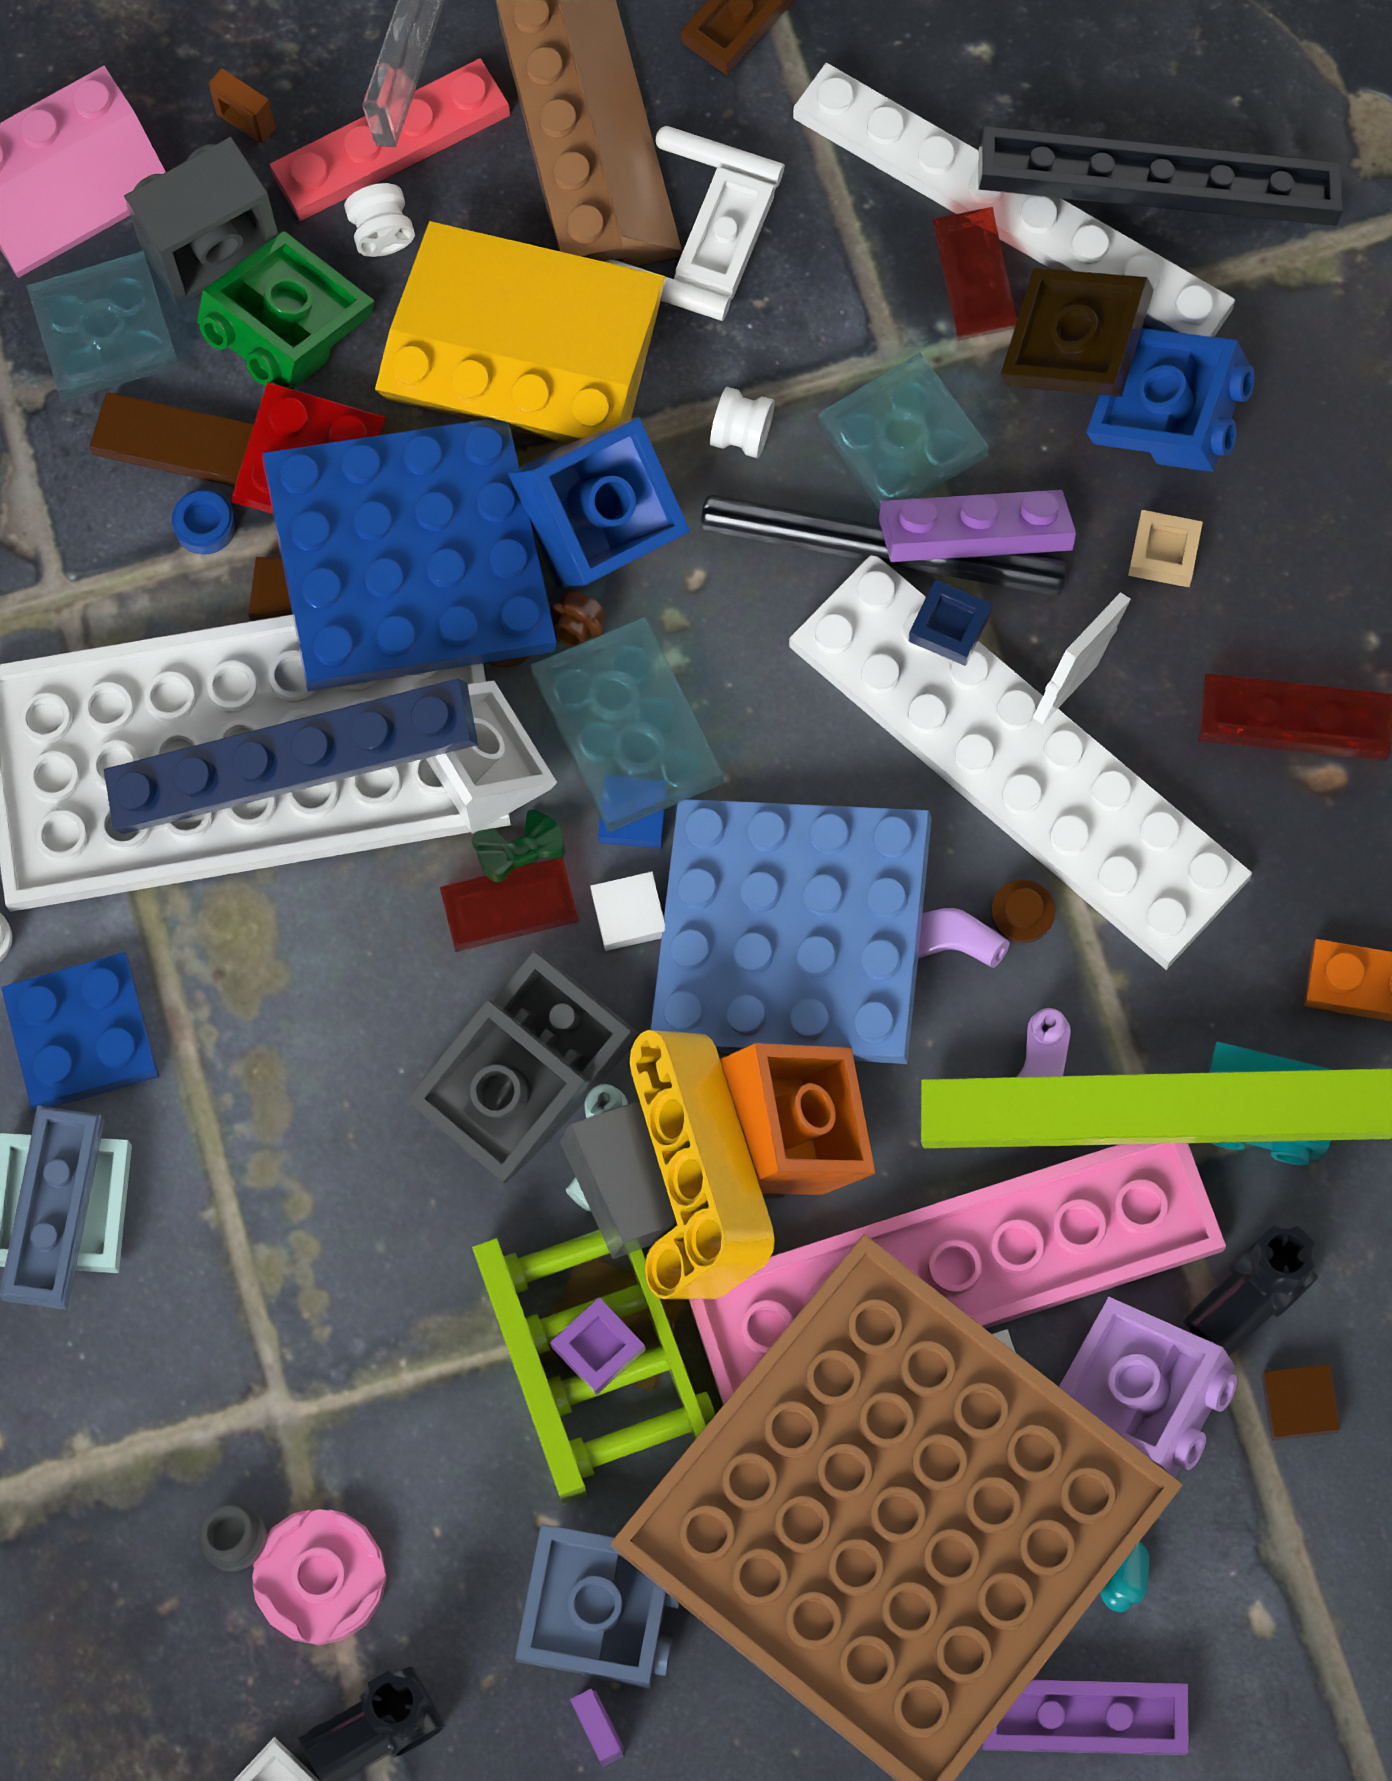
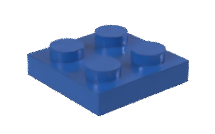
(80, 1031)

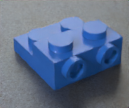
(1177, 400)

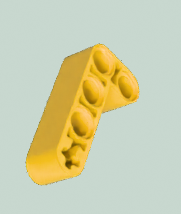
(706, 1168)

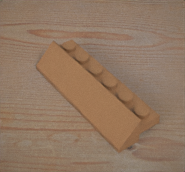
(588, 130)

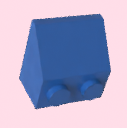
(599, 503)

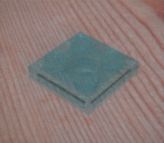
(102, 326)
(902, 433)

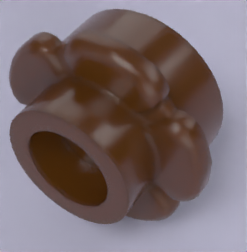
(577, 619)

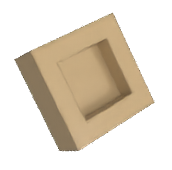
(1165, 548)

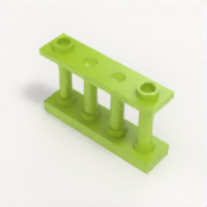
(553, 1398)

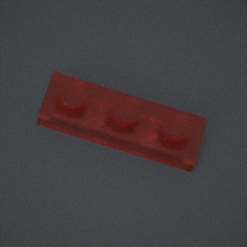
(1296, 717)

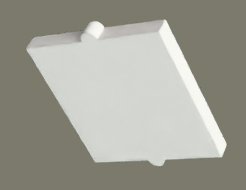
(1081, 658)

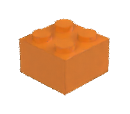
(800, 1116)

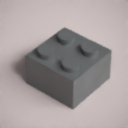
(201, 218)

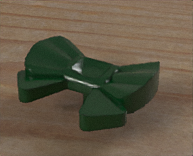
(541, 840)

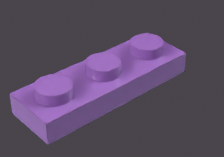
(976, 525)
(1096, 1719)

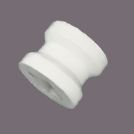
(379, 219)
(742, 422)

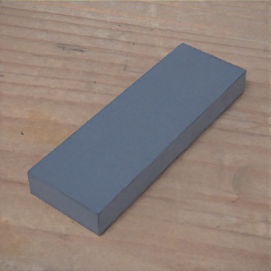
(52, 1207)

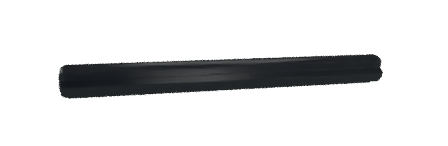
(861, 540)

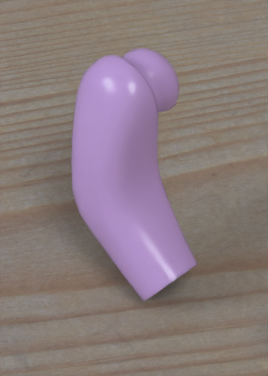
(962, 932)
(1046, 1044)

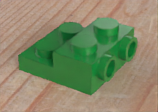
(281, 311)

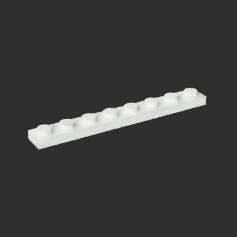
(1033, 224)

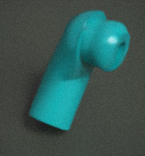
(1129, 1582)

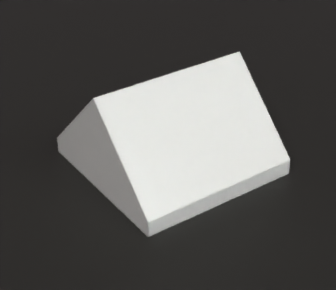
(497, 772)

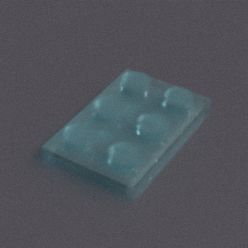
(627, 724)

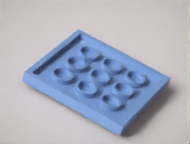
(793, 926)

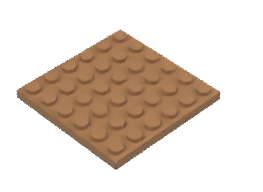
(896, 1518)

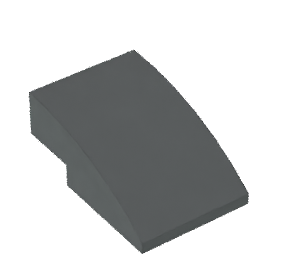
(523, 1066)
(623, 1178)

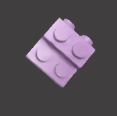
(1151, 1383)

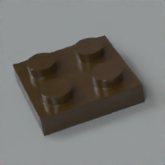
(1077, 331)

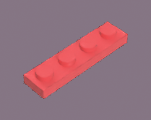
(351, 160)

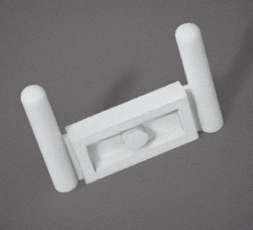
(725, 224)

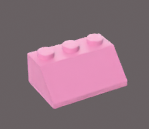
(69, 169)

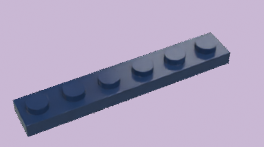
(291, 756)

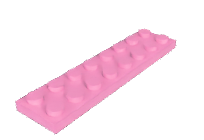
(993, 1249)

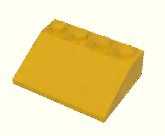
(519, 335)

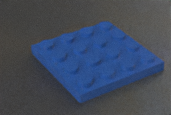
(407, 553)

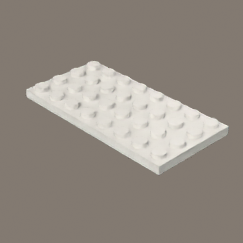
(157, 695)

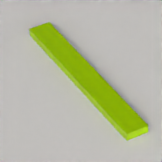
(1157, 1108)

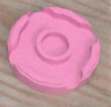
(319, 1576)

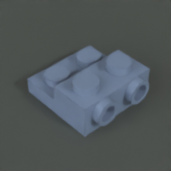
(593, 1611)

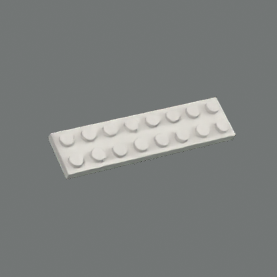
(1035, 781)

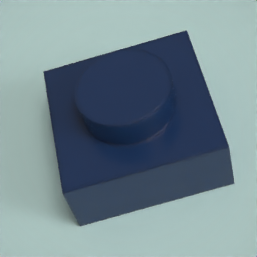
(950, 622)

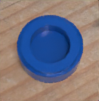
(203, 521)

